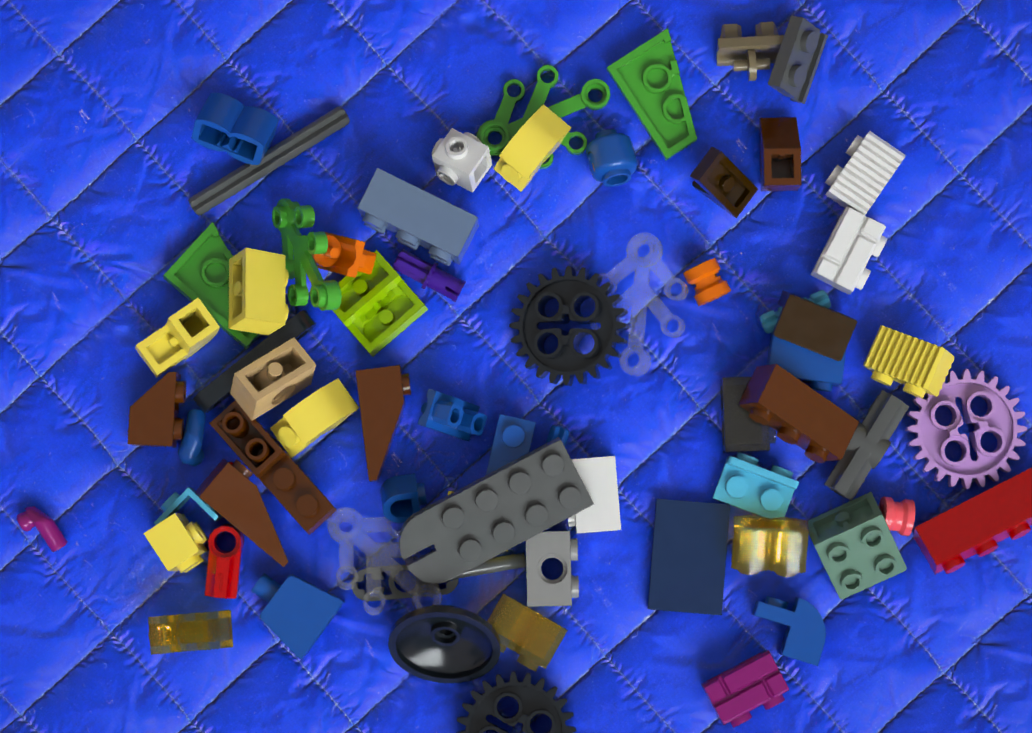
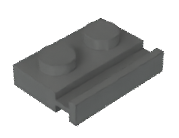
(797, 59)

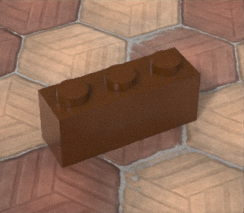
(798, 413)

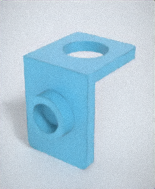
(176, 501)

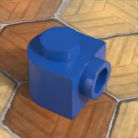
(402, 497)

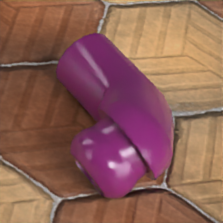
(45, 525)

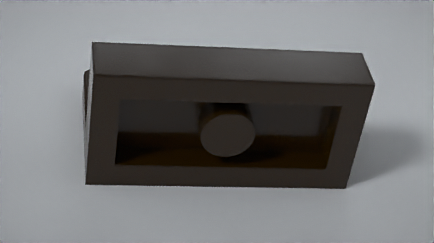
(813, 326)

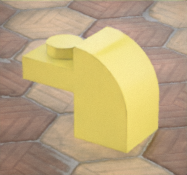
(531, 147)
(179, 339)
(314, 417)

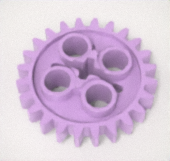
(998, 420)

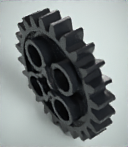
(570, 293)
(531, 701)

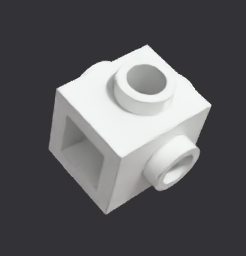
(461, 159)

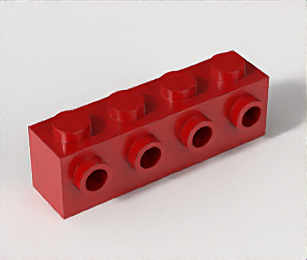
(977, 524)

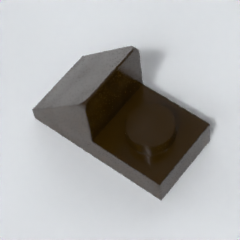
(723, 182)

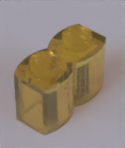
(769, 545)
(526, 632)

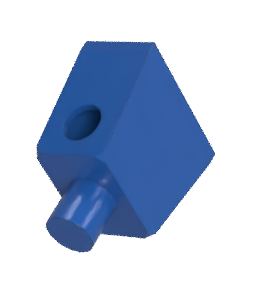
(296, 611)

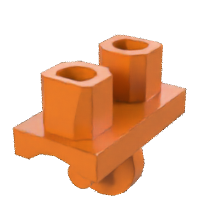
(345, 256)

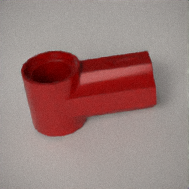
(223, 566)

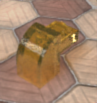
(190, 632)

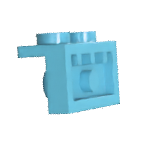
(755, 488)

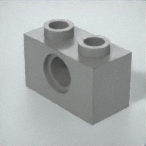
(543, 590)

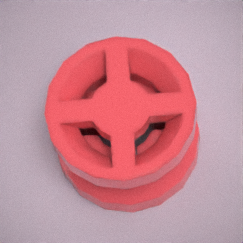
(898, 515)

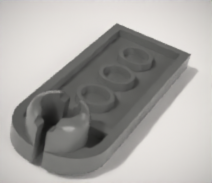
(493, 514)

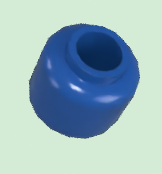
(611, 158)

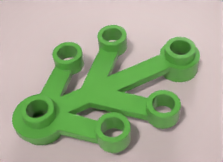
(538, 98)
(289, 218)

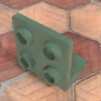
(856, 546)

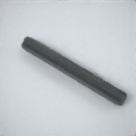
(274, 158)

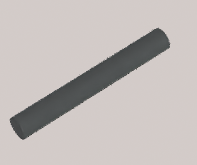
(493, 565)

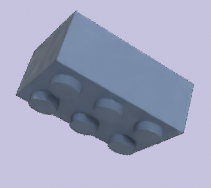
(417, 218)

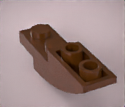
(273, 467)

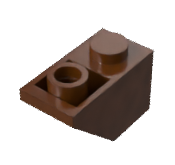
(779, 154)
(155, 414)

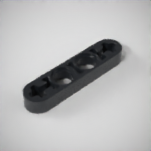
(220, 388)

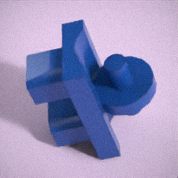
(451, 416)

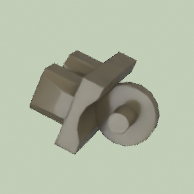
(748, 52)

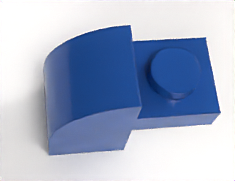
(804, 630)

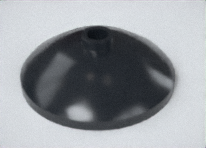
(444, 644)

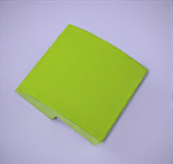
(377, 305)

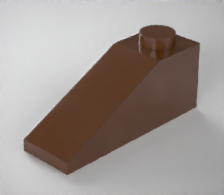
(381, 407)
(241, 504)

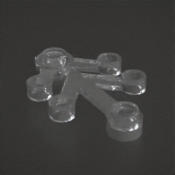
(641, 296)
(378, 557)

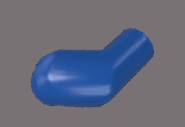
(191, 443)

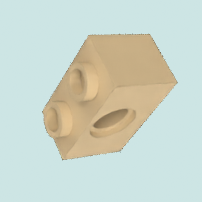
(272, 378)

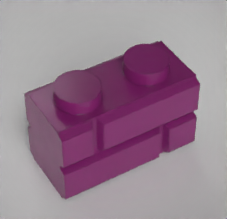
(746, 688)

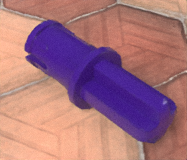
(429, 275)

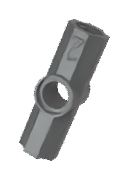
(867, 445)

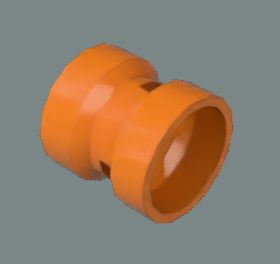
(707, 283)

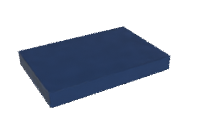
(688, 556)

